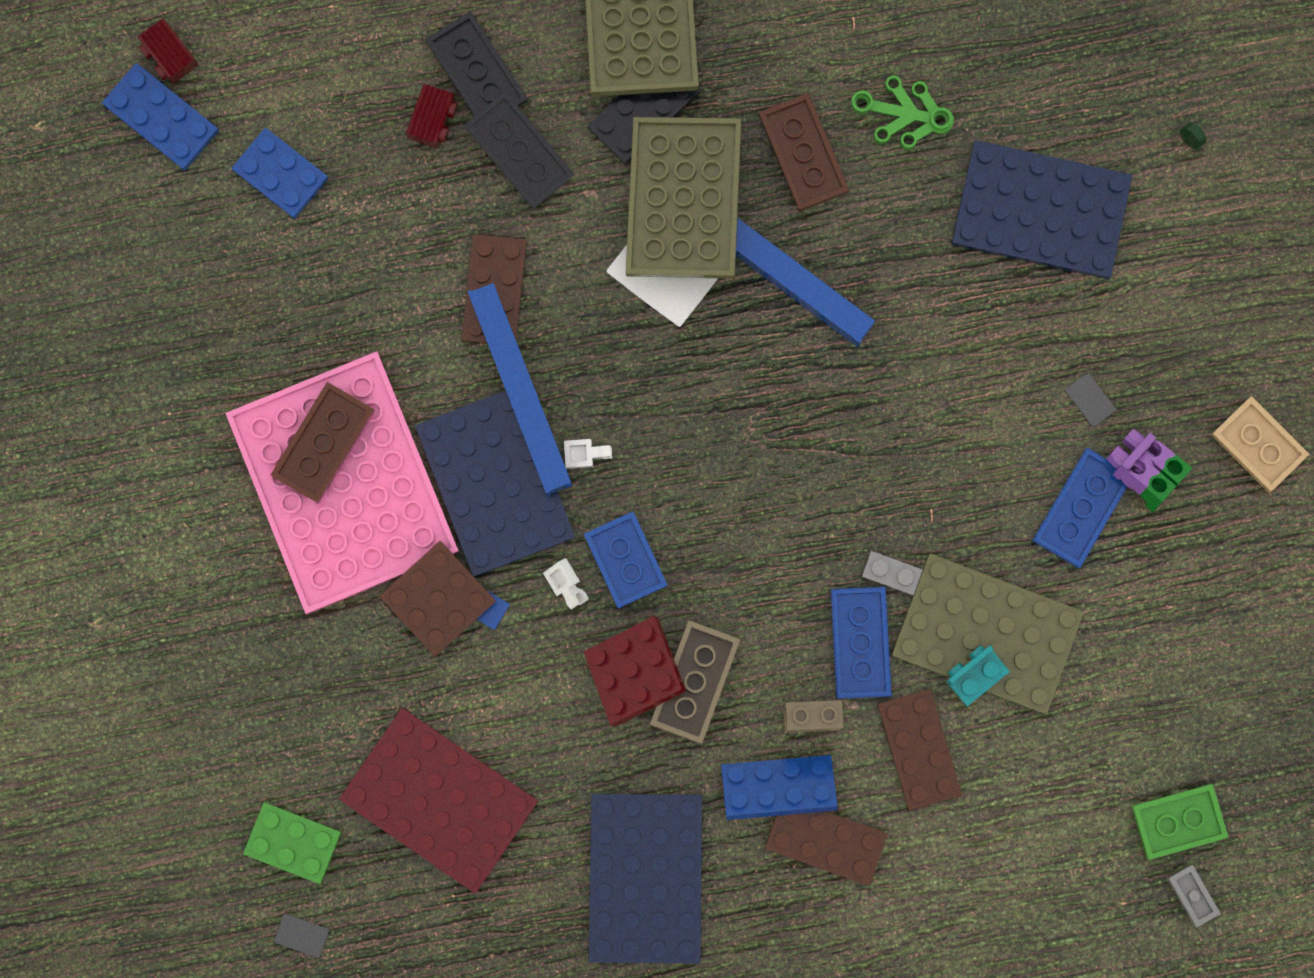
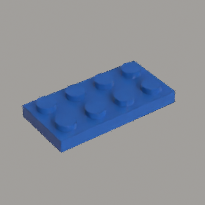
(160, 116)
(779, 787)

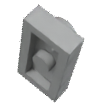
(892, 573)
(1193, 896)

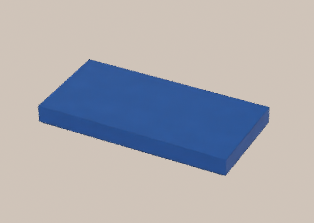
(1081, 509)
(860, 642)

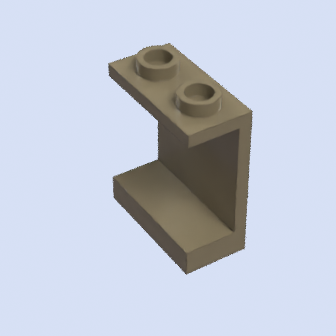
(813, 716)

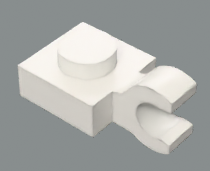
(581, 453)
(563, 581)

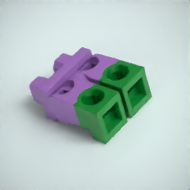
(1149, 469)

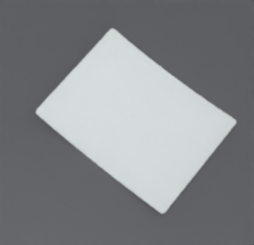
(668, 295)

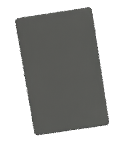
(1090, 399)
(301, 935)

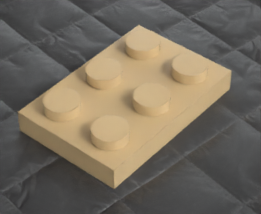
(1260, 444)

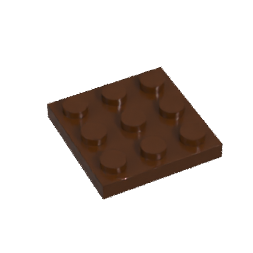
(437, 598)

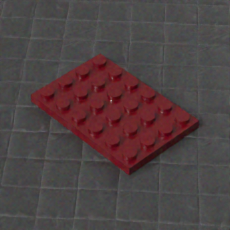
(438, 800)

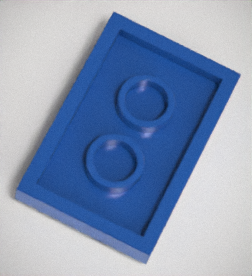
(280, 173)
(625, 560)

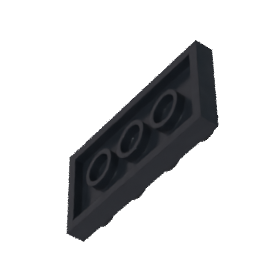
(473, 64)
(615, 122)
(519, 150)

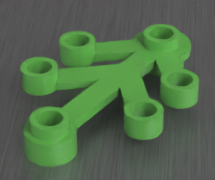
(906, 112)

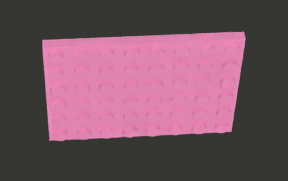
(376, 510)

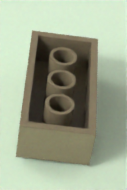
(703, 665)

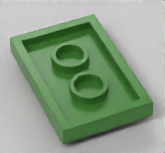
(1179, 821)
(292, 843)

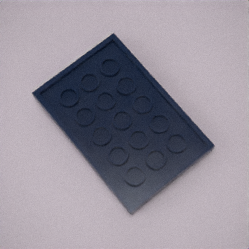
(1042, 209)
(492, 485)
(645, 878)

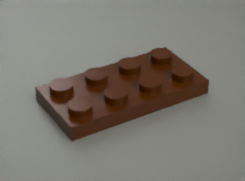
(803, 152)
(497, 262)
(322, 442)
(919, 749)
(828, 843)

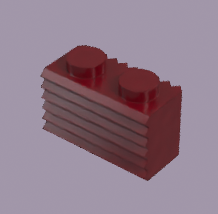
(167, 51)
(431, 116)

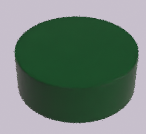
(1193, 136)

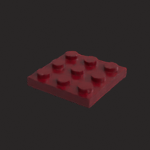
(634, 671)

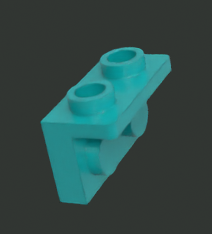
(977, 675)

